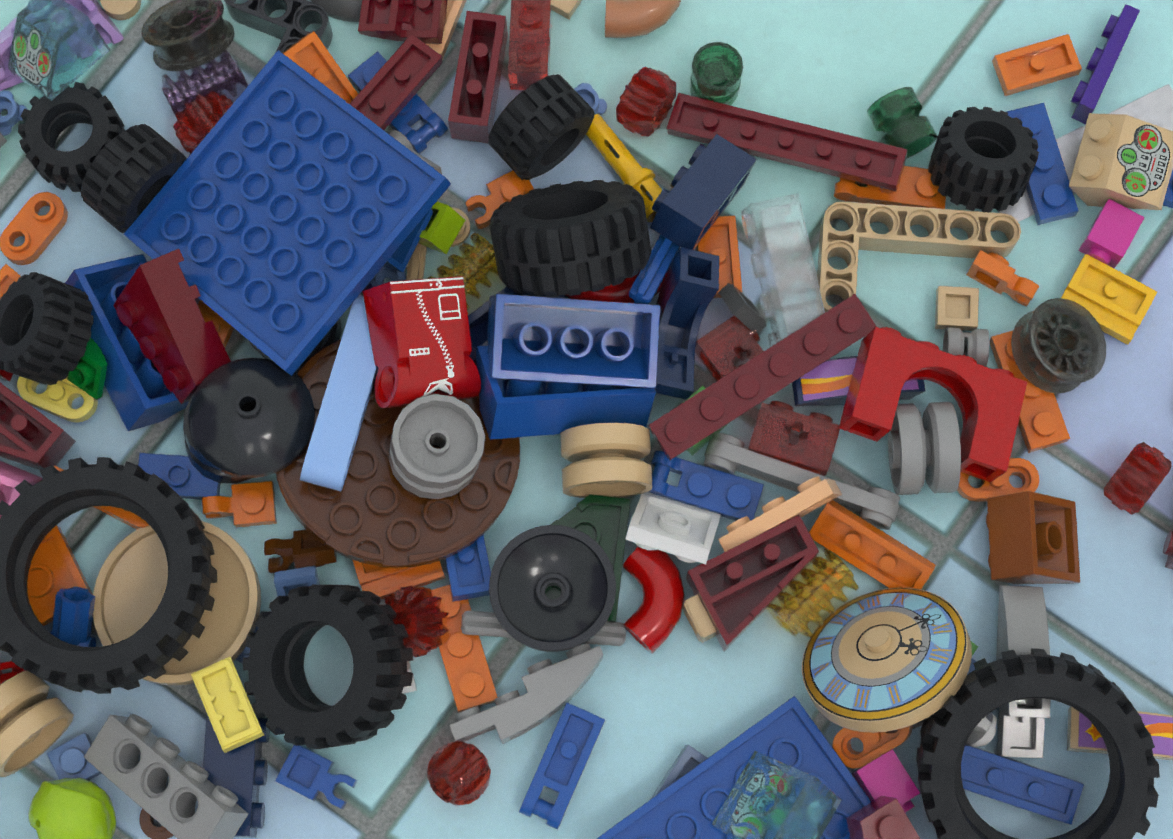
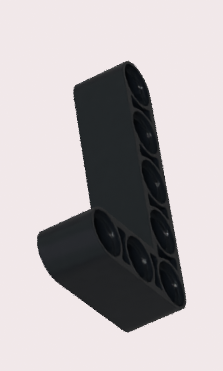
(288, 27)

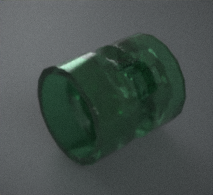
(716, 73)
(900, 121)

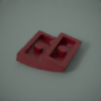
(401, 18)

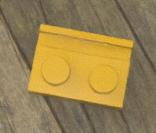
(1110, 297)

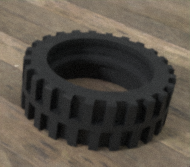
(175, 619)
(1052, 678)

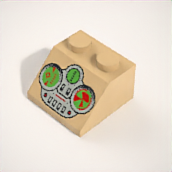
(1123, 162)

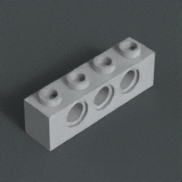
(116, 756)

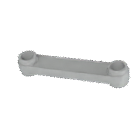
(729, 455)

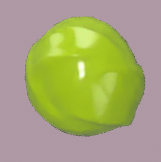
(72, 810)

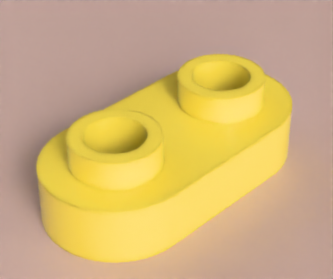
(58, 399)

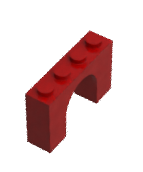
(986, 396)

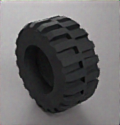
(570, 238)
(279, 675)

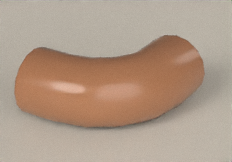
(637, 17)

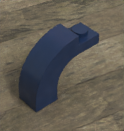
(683, 301)

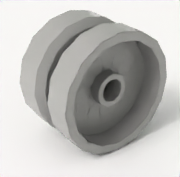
(438, 422)
(925, 449)

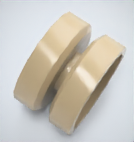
(606, 460)
(28, 721)

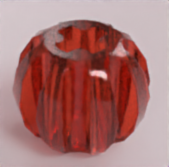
(458, 773)

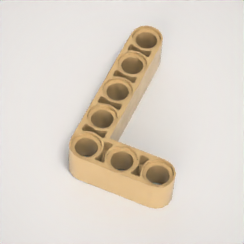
(901, 239)

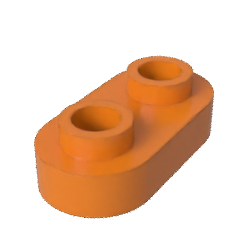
(36, 229)
(1001, 485)
(873, 745)

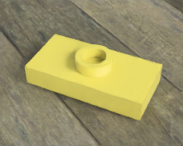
(227, 704)

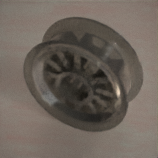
(187, 33)
(1058, 345)

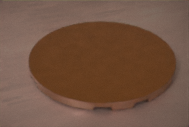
(373, 513)

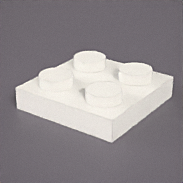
(673, 528)

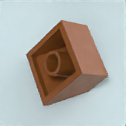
(1033, 539)

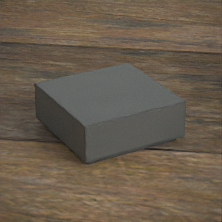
(742, 308)

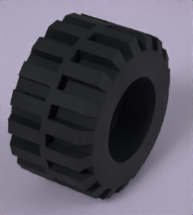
(50, 118)
(541, 127)
(983, 159)
(129, 175)
(43, 328)

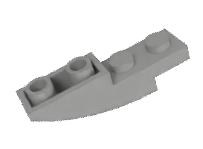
(1020, 628)
(547, 692)

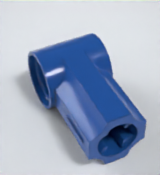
(74, 616)

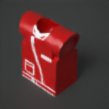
(421, 340)

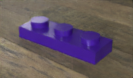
(1103, 62)

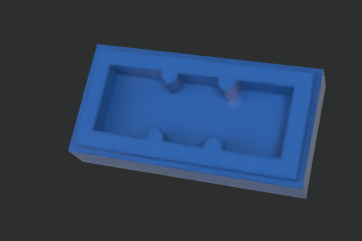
(179, 475)

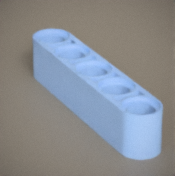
(342, 405)

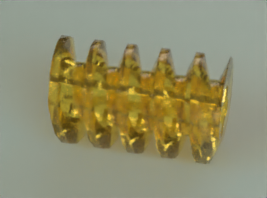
(473, 265)
(813, 595)

